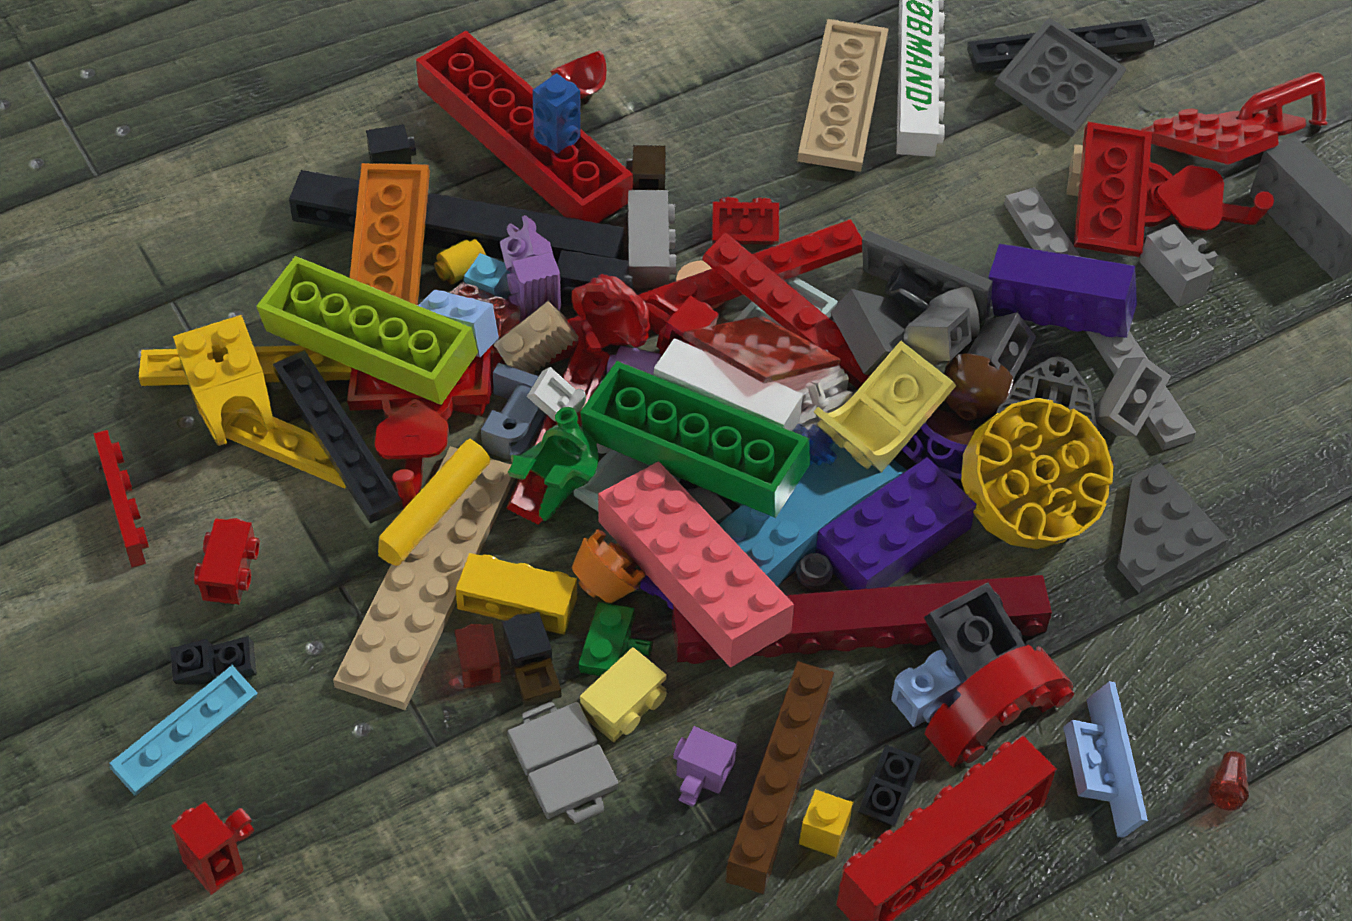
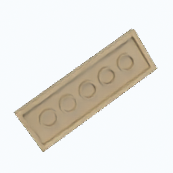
(843, 95)

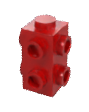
(227, 561)

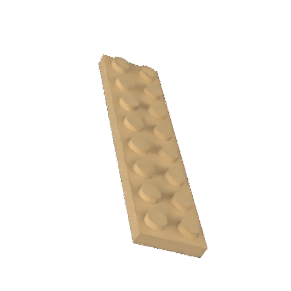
(420, 596)

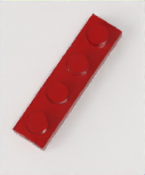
(126, 509)

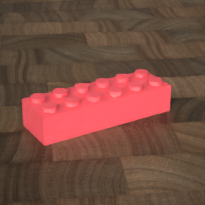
(695, 563)

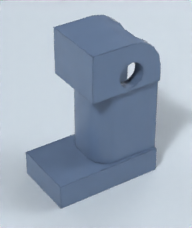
(518, 418)

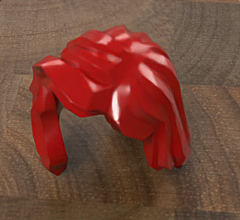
(611, 313)

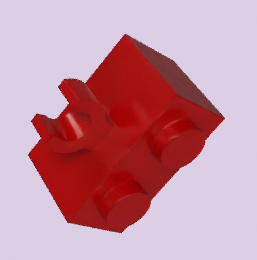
(210, 845)

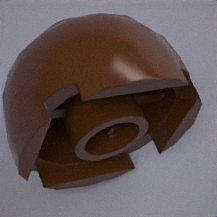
(978, 386)

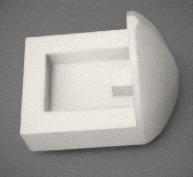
(554, 393)

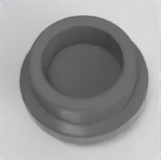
(814, 571)

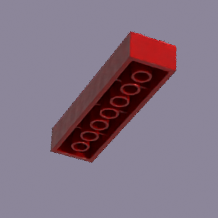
(499, 112)

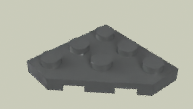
(1163, 530)

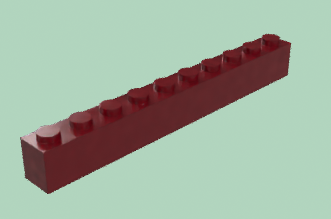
(877, 617)

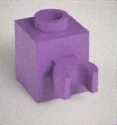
(523, 243)
(703, 762)

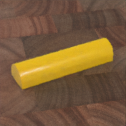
(432, 502)

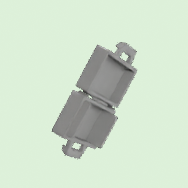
(563, 760)

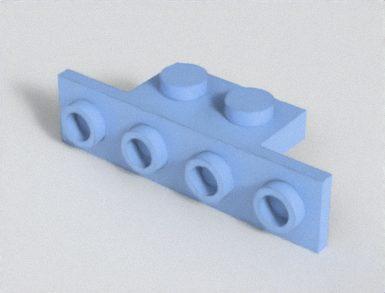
(1104, 760)

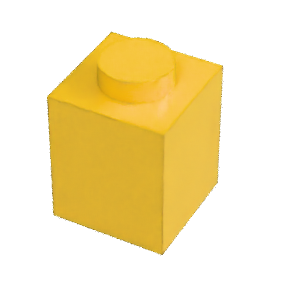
(825, 823)

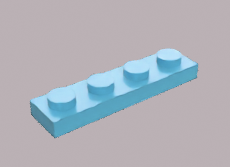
(183, 730)

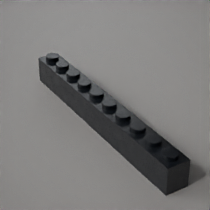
(450, 220)

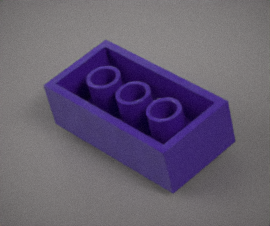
(1064, 290)
(896, 528)

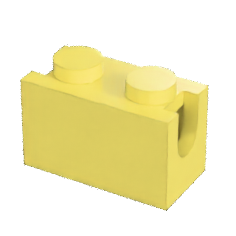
(624, 695)

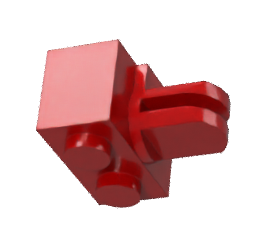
(672, 322)

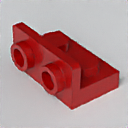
(746, 221)

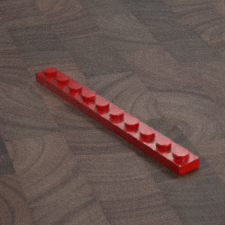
(784, 260)

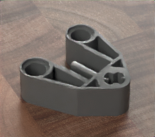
(1056, 381)

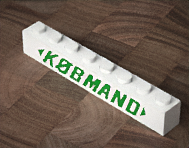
(919, 77)

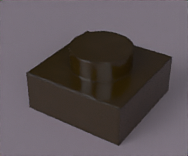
(537, 682)

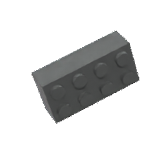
(1308, 203)

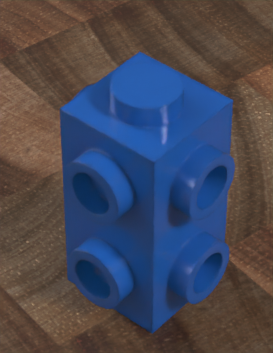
(556, 113)

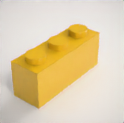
(510, 589)

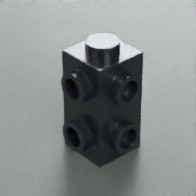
(579, 269)

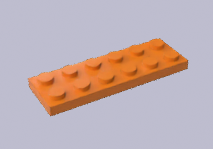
(390, 228)

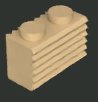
(536, 339)

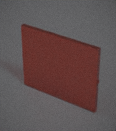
(761, 349)

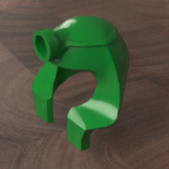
(563, 459)

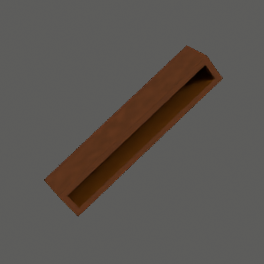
(779, 778)

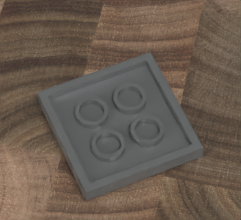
(1060, 77)

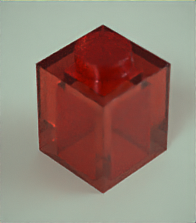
(477, 655)

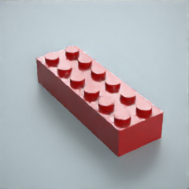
(946, 834)

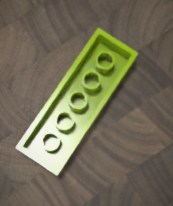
(368, 329)

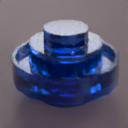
(818, 444)

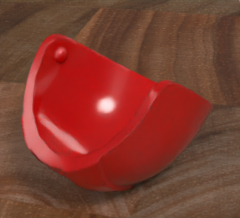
(585, 72)

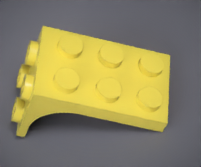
(887, 408)

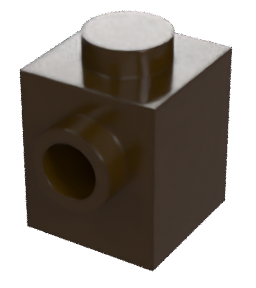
(648, 167)

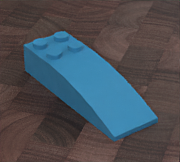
(815, 502)

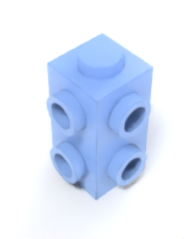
(924, 689)

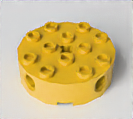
(1070, 467)

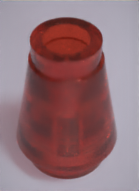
(1230, 782)

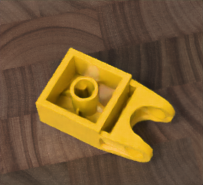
(224, 374)

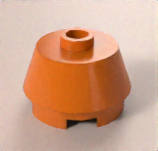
(605, 569)

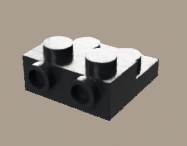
(974, 631)

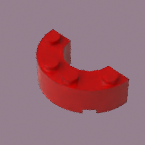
(995, 699)

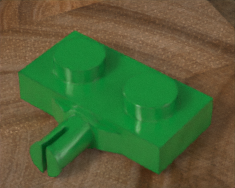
(610, 639)

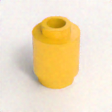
(456, 260)

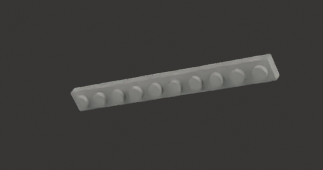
(1044, 233)

